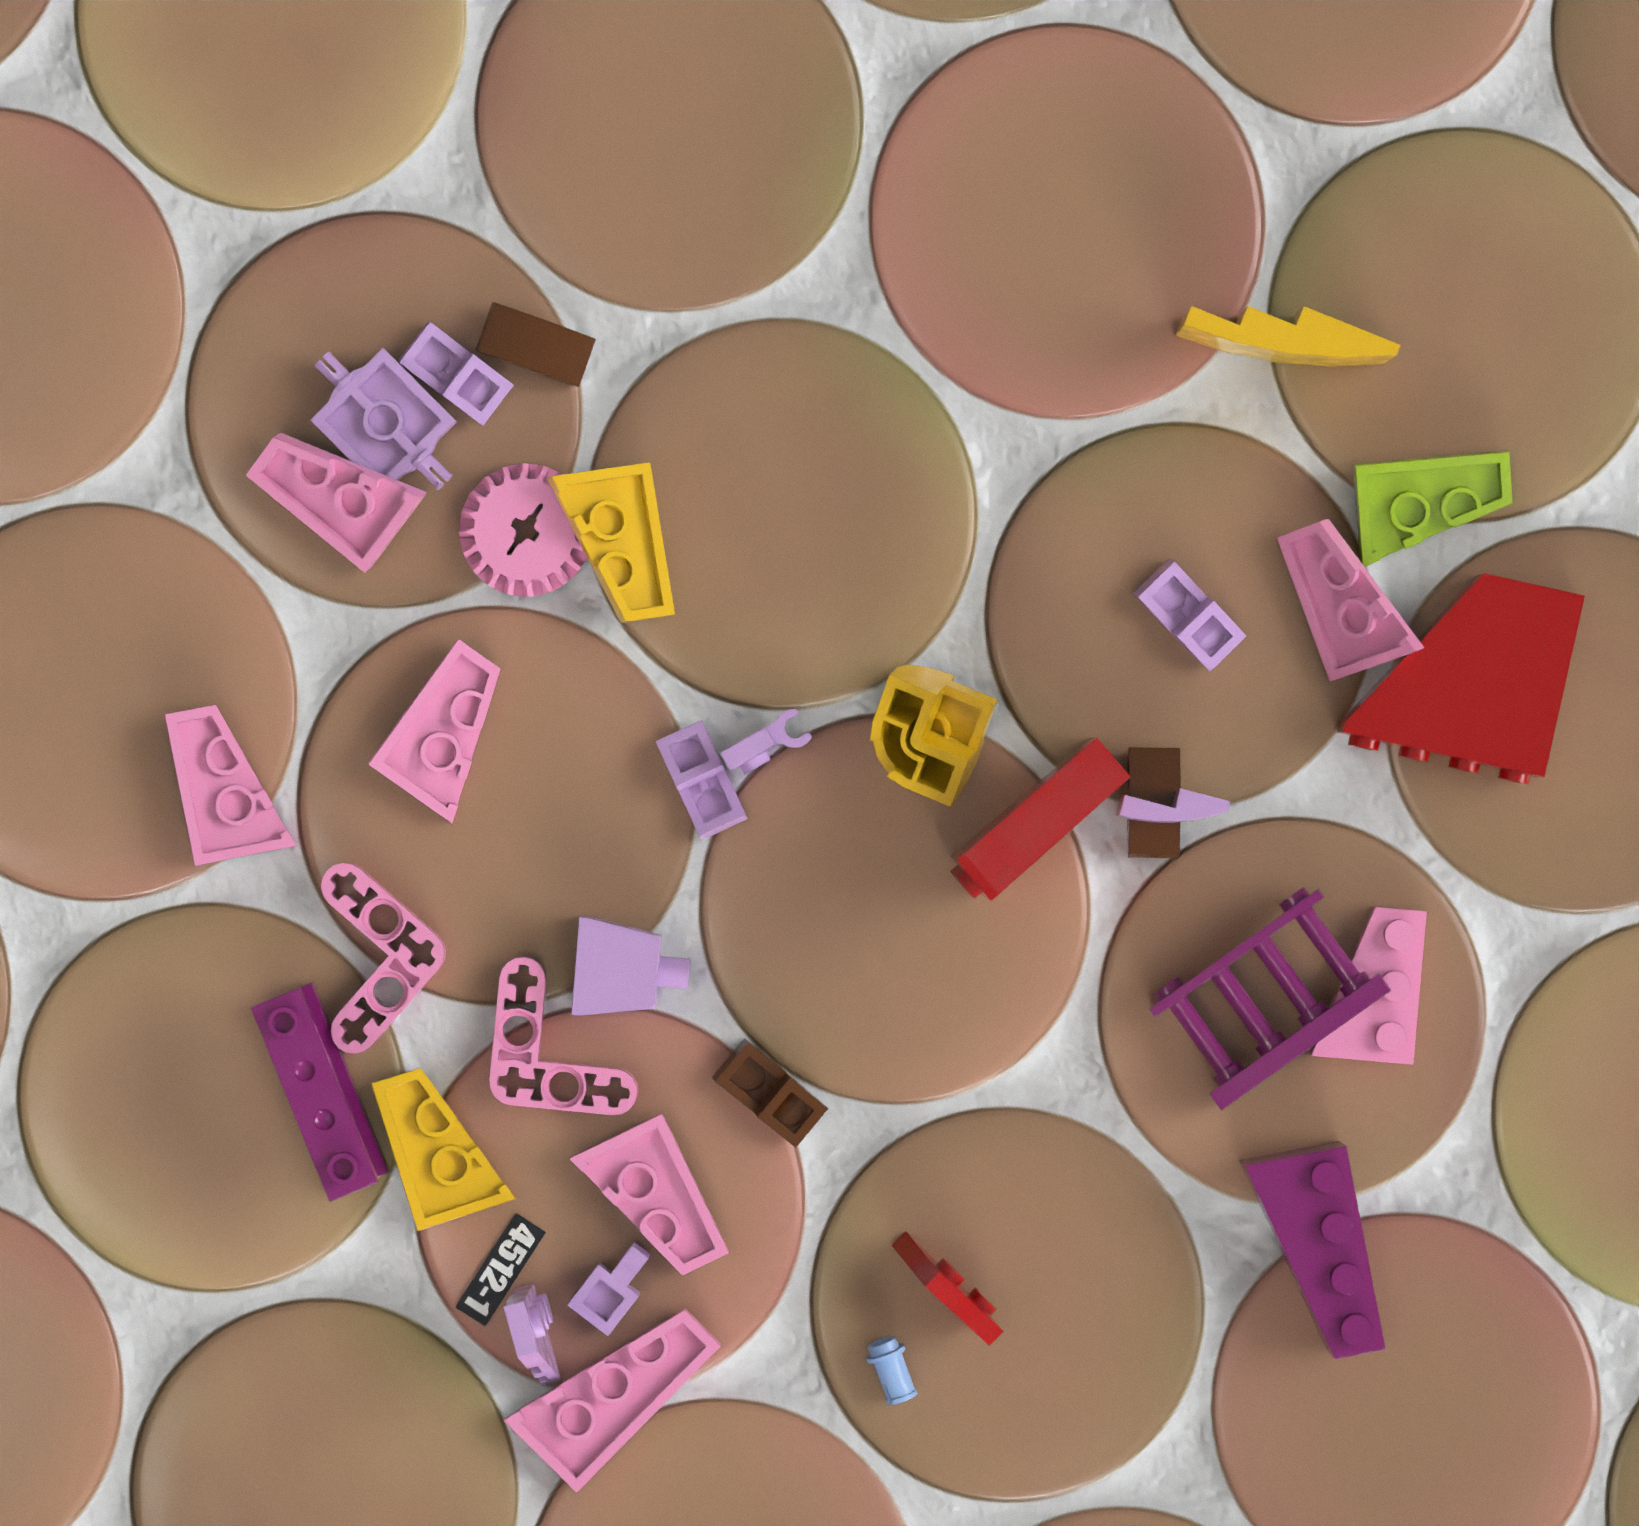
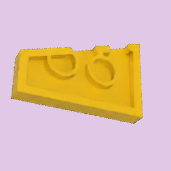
(621, 535)
(433, 1153)

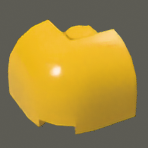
(930, 731)

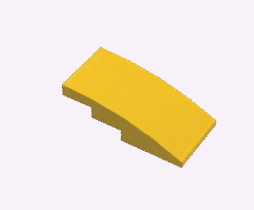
(1306, 340)

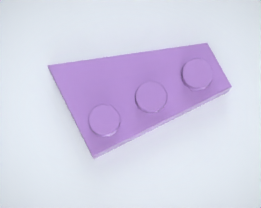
(528, 1322)

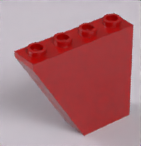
(1481, 685)
(1037, 820)

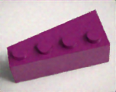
(1319, 1230)

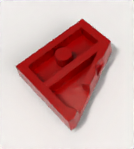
(945, 1283)

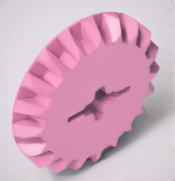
(488, 536)

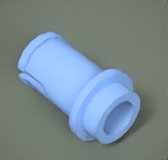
(891, 1369)

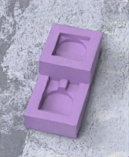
(455, 373)
(1189, 614)
(701, 780)
(1185, 807)

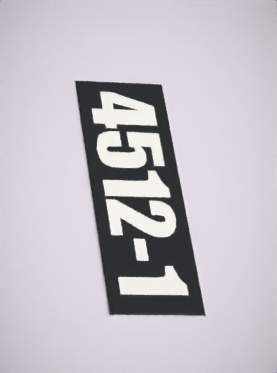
(500, 1269)

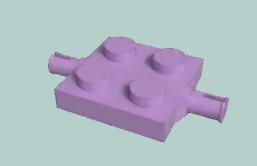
(383, 418)

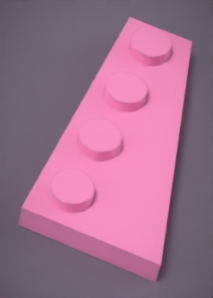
(605, 1404)

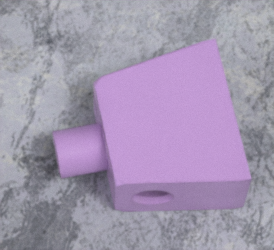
(621, 968)

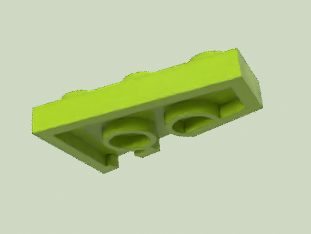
(1420, 497)

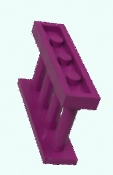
(1272, 1047)
(321, 1091)

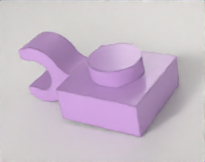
(753, 750)
(607, 1292)

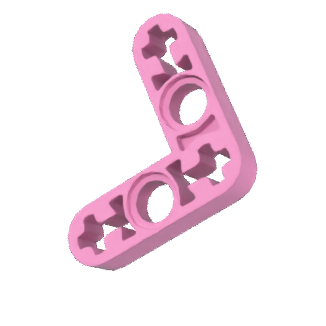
(396, 965)
(527, 1055)

